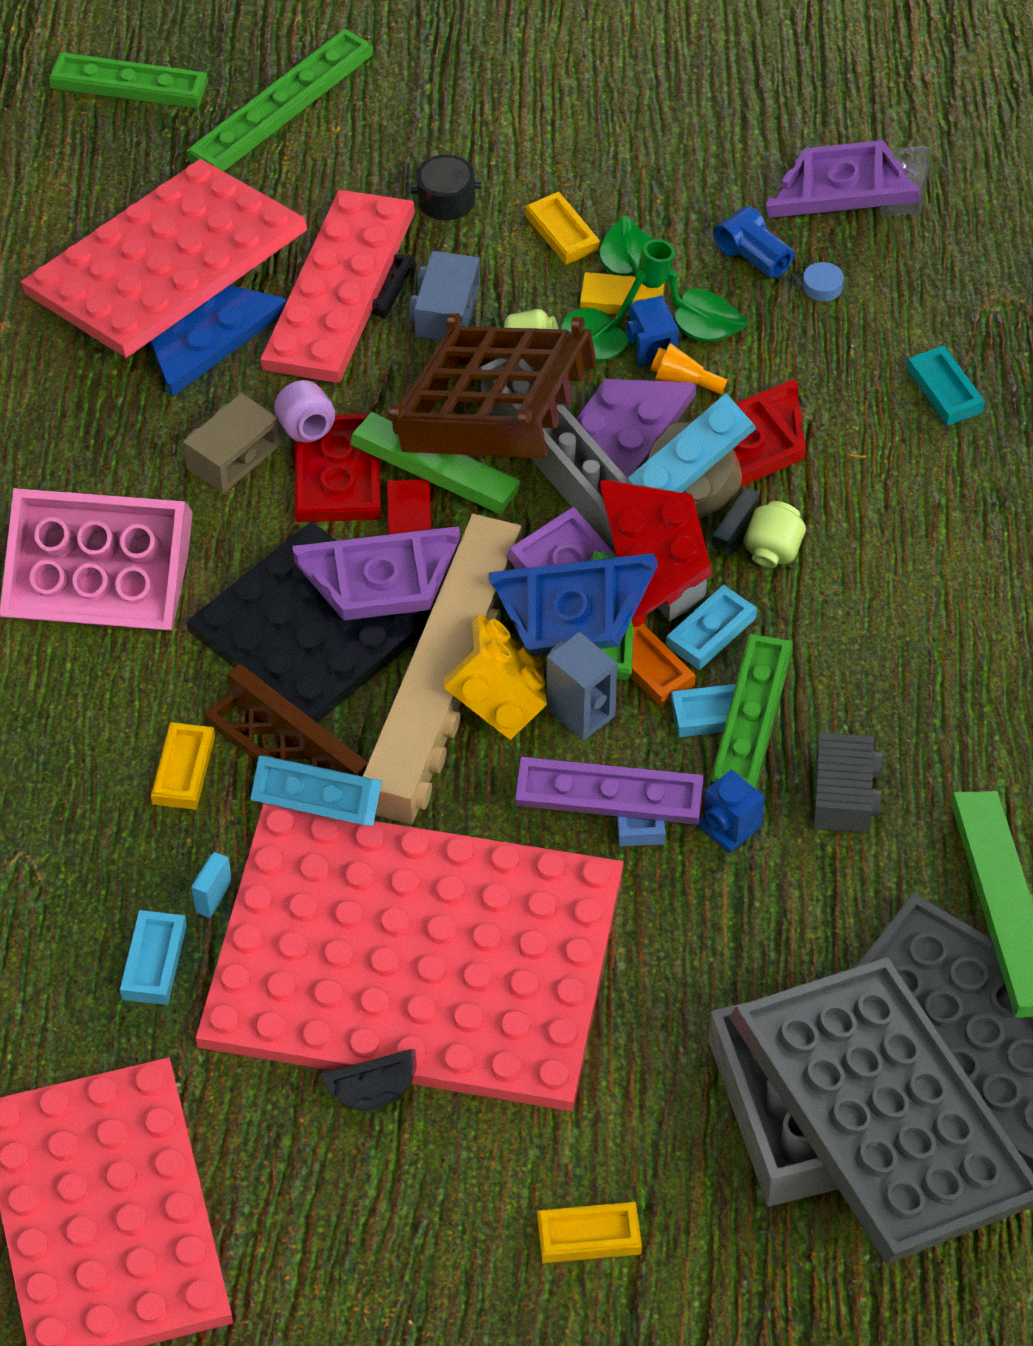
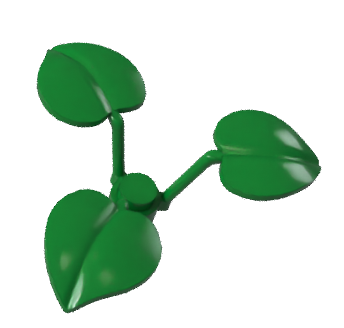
(632, 251)

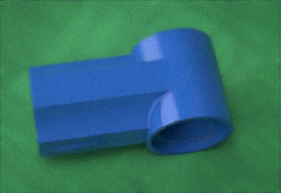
(748, 236)

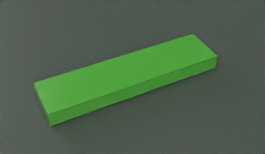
(128, 80)
(450, 471)
(753, 708)

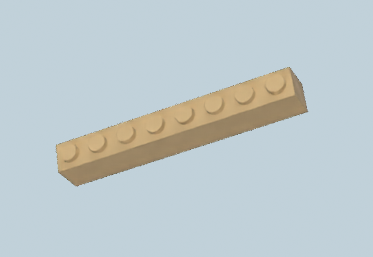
(423, 710)

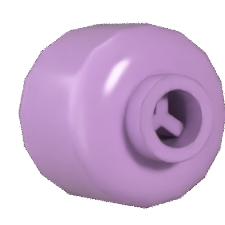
(304, 411)

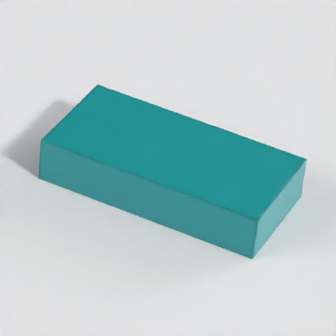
(945, 385)

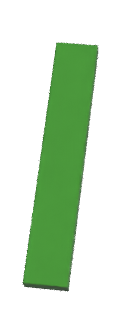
(281, 101)
(1000, 890)

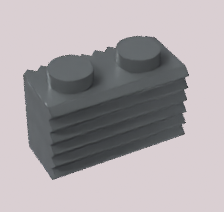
(845, 782)

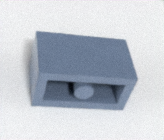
(445, 287)
(581, 685)

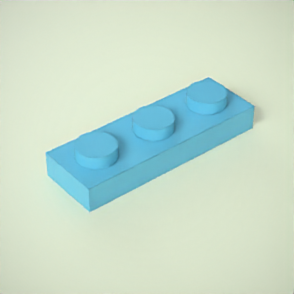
(696, 448)
(316, 790)

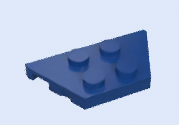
(212, 333)
(575, 597)

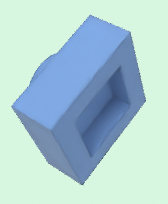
(640, 831)

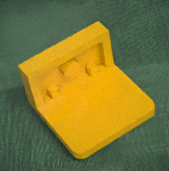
(499, 679)

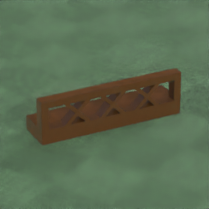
(282, 719)

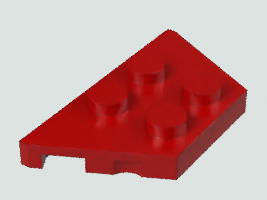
(777, 435)
(661, 524)

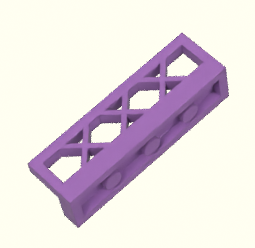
(609, 790)

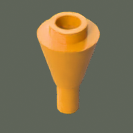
(679, 367)

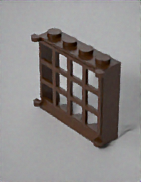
(557, 351)

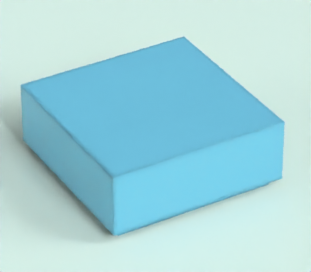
(211, 884)

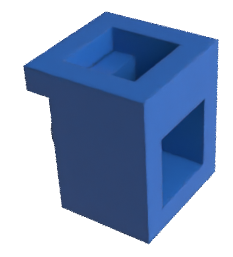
(650, 328)
(731, 811)

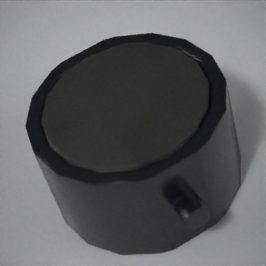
(446, 187)

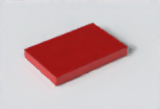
(335, 477)

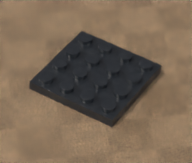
(295, 638)

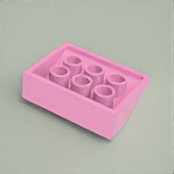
(95, 559)

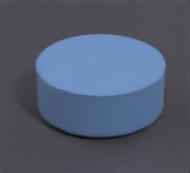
(823, 281)

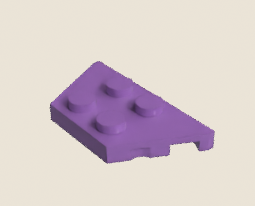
(843, 180)
(630, 415)
(380, 572)

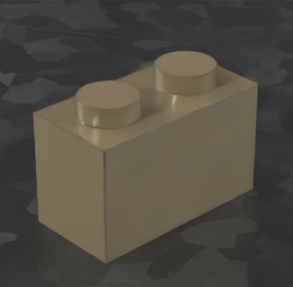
(231, 443)

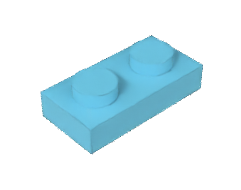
(711, 627)

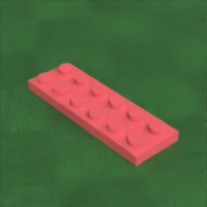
(338, 286)

